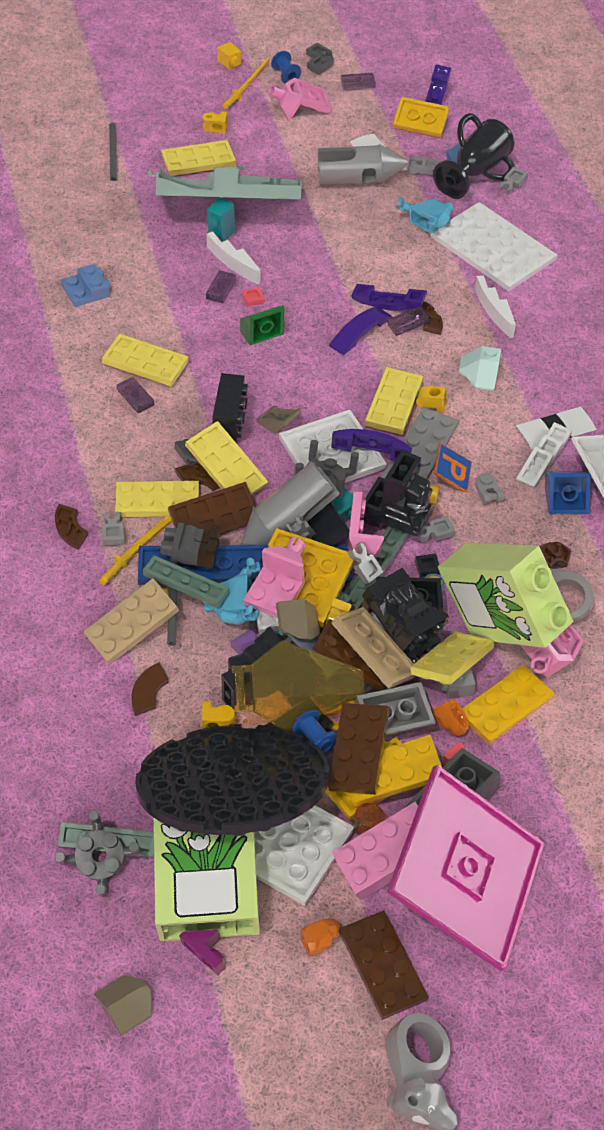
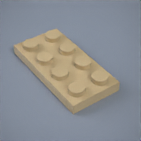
(131, 621)
(374, 647)

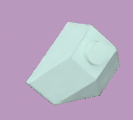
(481, 367)

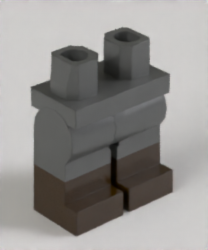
(191, 545)

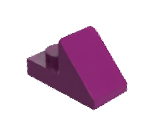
(200, 944)

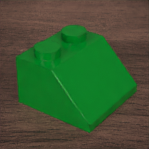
(263, 325)

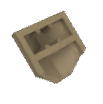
(277, 418)
(298, 618)
(126, 1002)

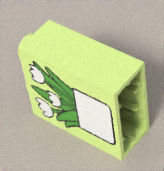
(506, 593)
(204, 883)

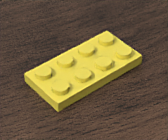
(198, 158)
(145, 360)
(394, 401)
(224, 459)
(152, 497)
(452, 657)

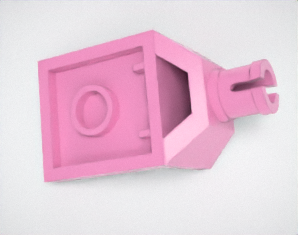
(299, 92)
(372, 542)
(279, 578)
(557, 654)

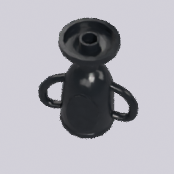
(477, 155)

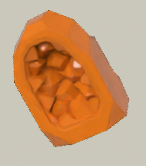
(451, 717)
(319, 935)

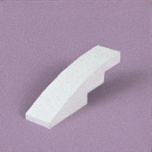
(237, 260)
(497, 309)
(544, 455)

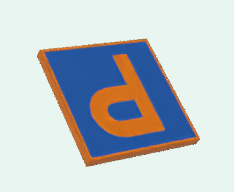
(452, 467)

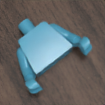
(428, 214)
(233, 608)

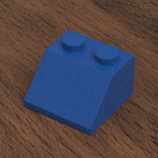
(568, 492)

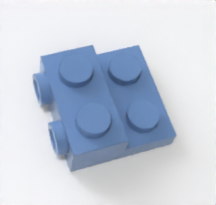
(86, 286)

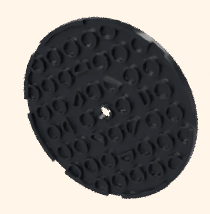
(194, 788)

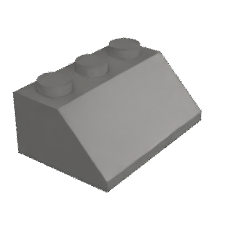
(406, 705)

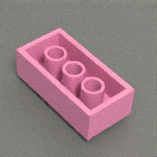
(373, 856)

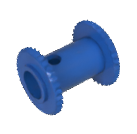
(282, 62)
(309, 725)

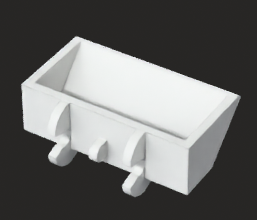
(592, 452)

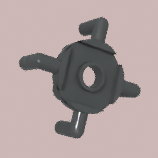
(330, 467)
(89, 844)

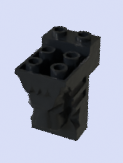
(401, 497)
(405, 614)
(262, 644)

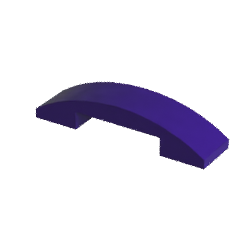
(438, 84)
(388, 301)
(358, 327)
(369, 440)

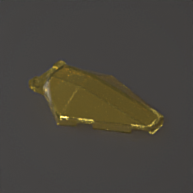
(294, 681)

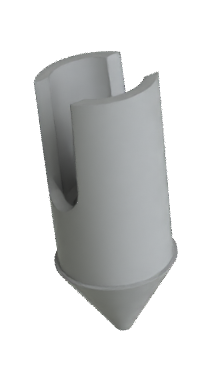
(358, 164)
(298, 497)

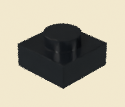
(427, 565)

